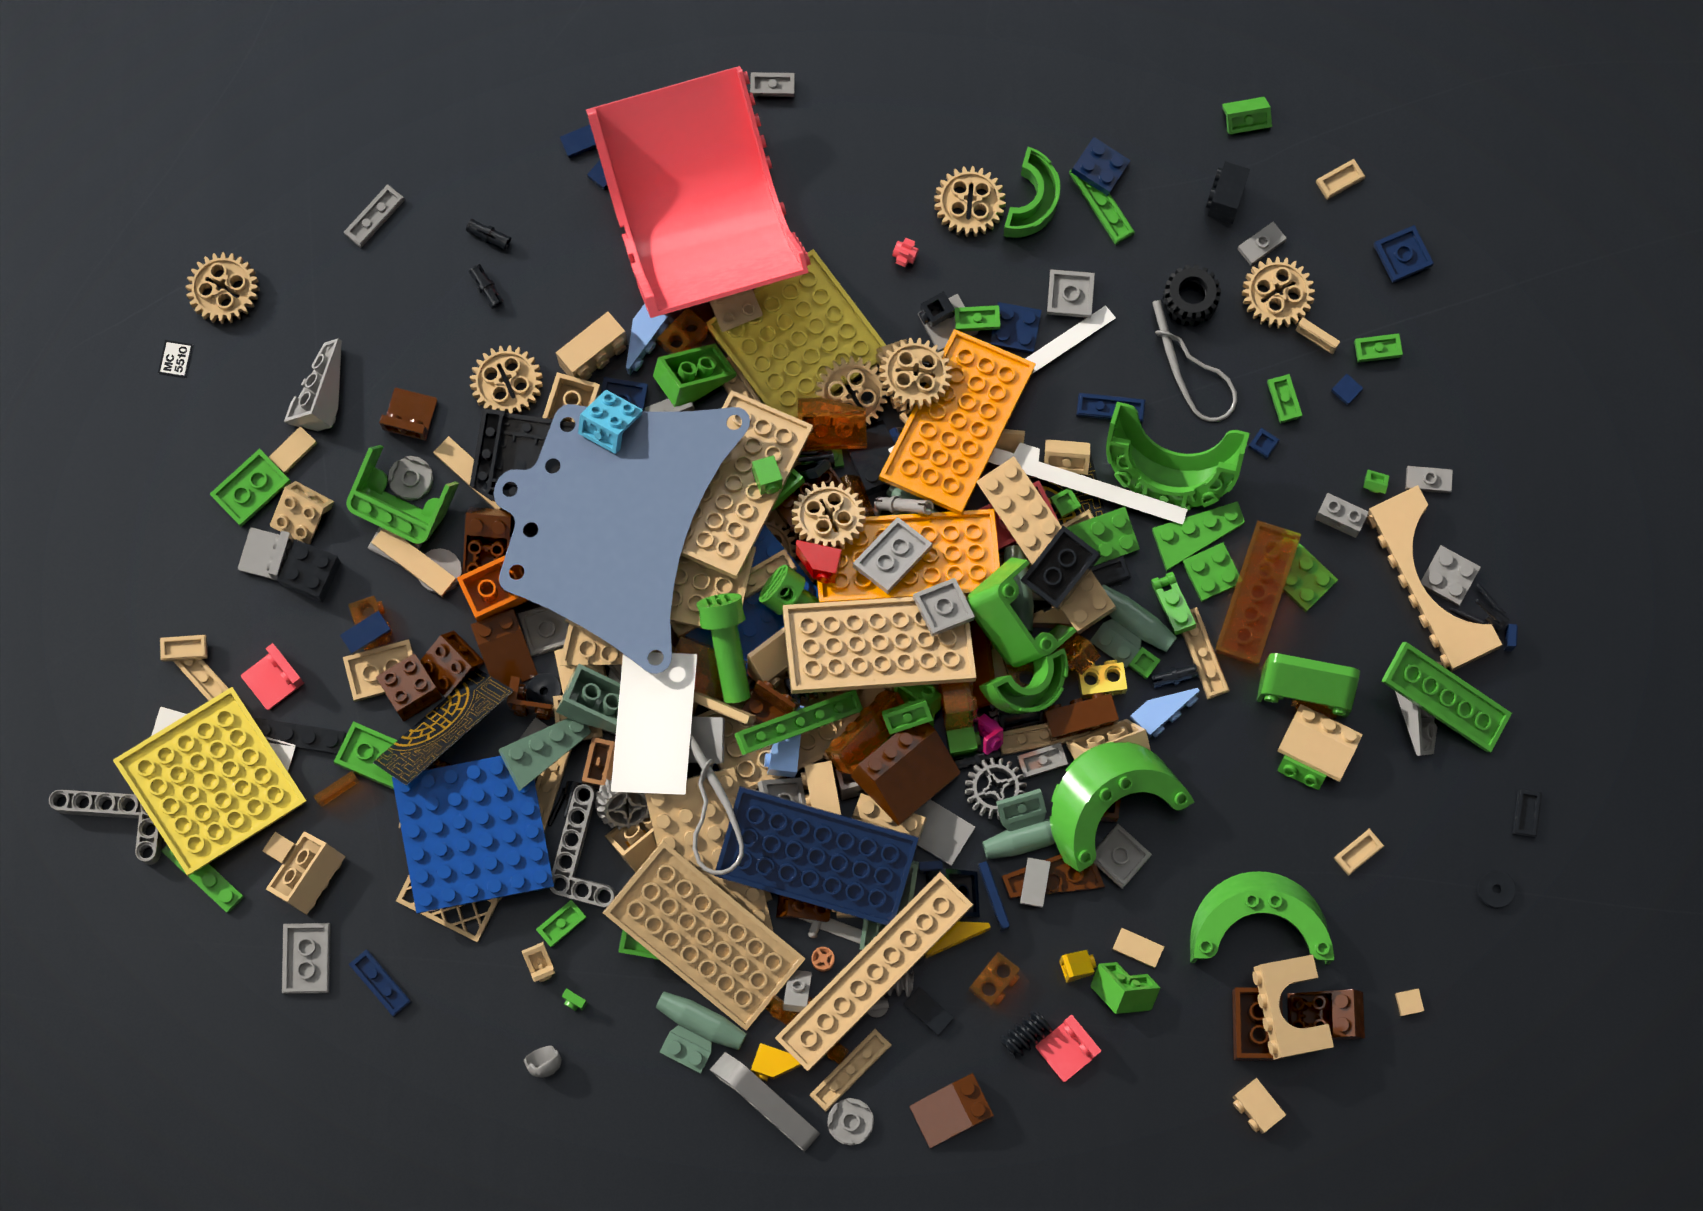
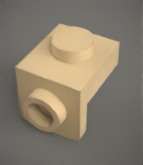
(538, 962)

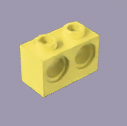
(1103, 684)

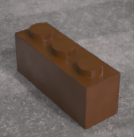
(1080, 716)

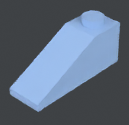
(784, 757)

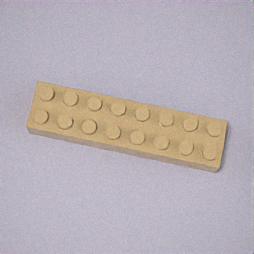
(1033, 529)

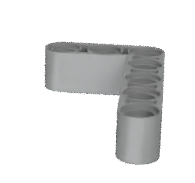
(117, 809)
(574, 852)
(765, 1100)

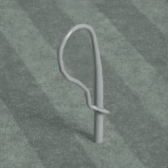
(1167, 338)
(707, 772)

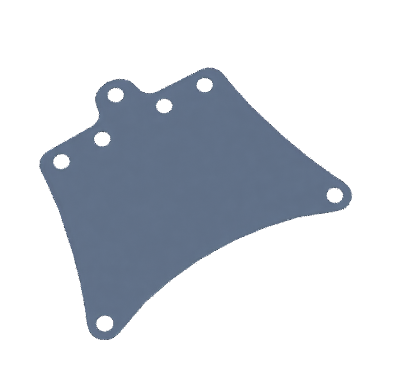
(614, 522)

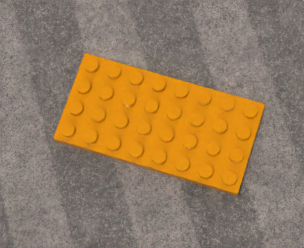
(952, 440)
(961, 549)

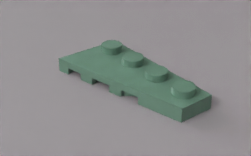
(540, 750)

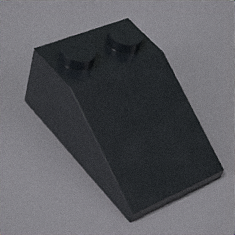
(870, 461)

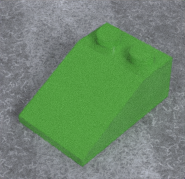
(692, 373)

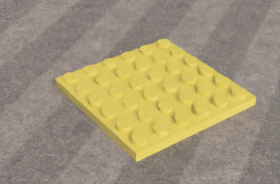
(801, 331)
(209, 781)

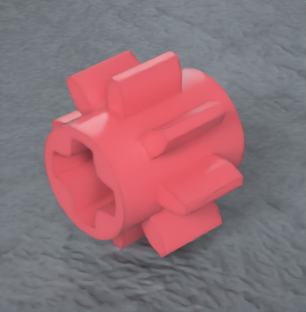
(905, 252)

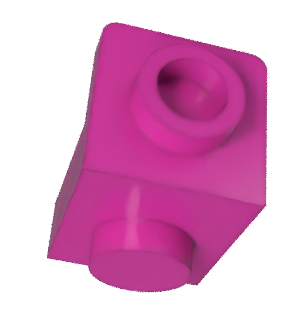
(991, 732)

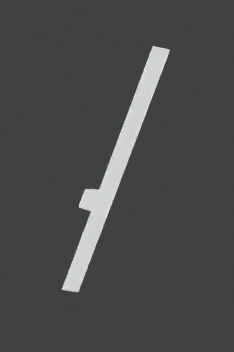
(1068, 339)
(1029, 461)

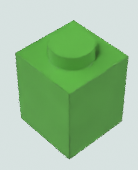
(767, 475)
(962, 741)

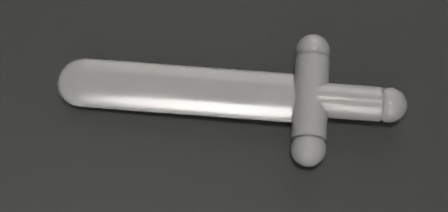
(835, 927)

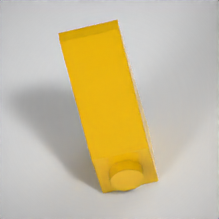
(957, 934)

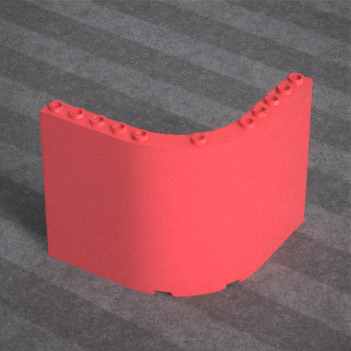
(695, 192)

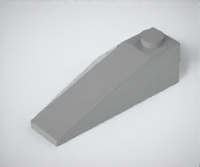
(319, 399)
(1420, 726)

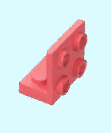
(272, 678)
(1068, 1048)

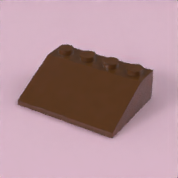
(906, 771)

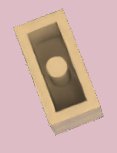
(1258, 1106)

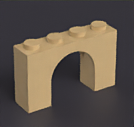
(1283, 1037)

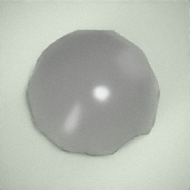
(543, 1062)

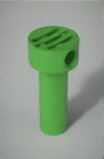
(792, 592)
(721, 616)

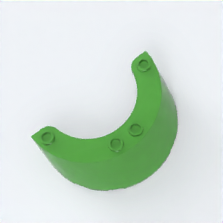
(1170, 475)
(1098, 781)
(1257, 894)

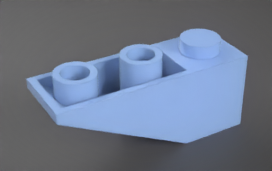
(643, 337)
(1159, 711)

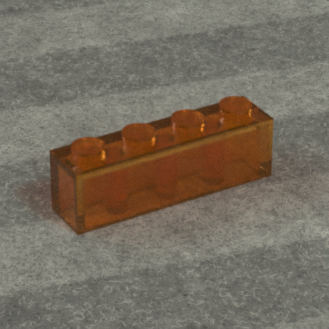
(863, 734)

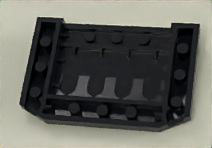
(508, 444)

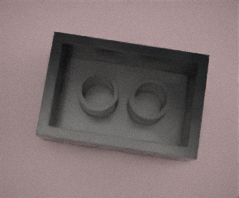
(1060, 568)

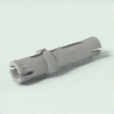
(897, 504)

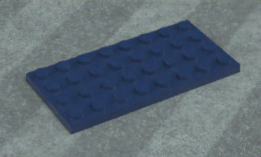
(818, 856)

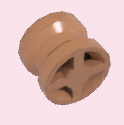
(821, 955)

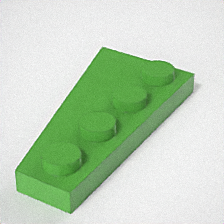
(1197, 532)

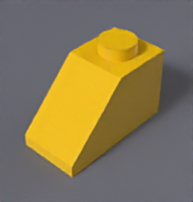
(1077, 965)
(772, 1063)

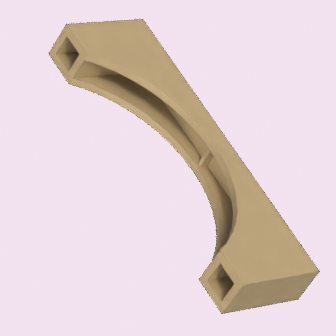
(1456, 638)

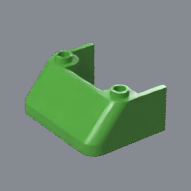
(391, 513)
(1001, 624)
(1309, 682)

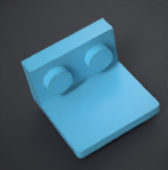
(607, 420)

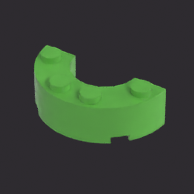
(1039, 212)
(1038, 695)

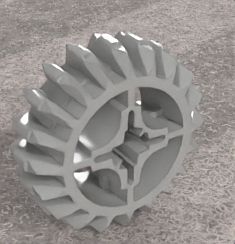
(985, 793)
(614, 811)

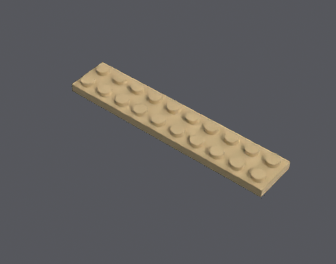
(874, 971)

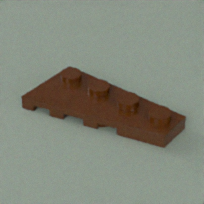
(1061, 879)

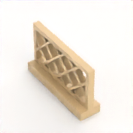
(482, 924)

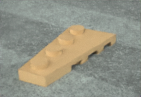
(588, 649)

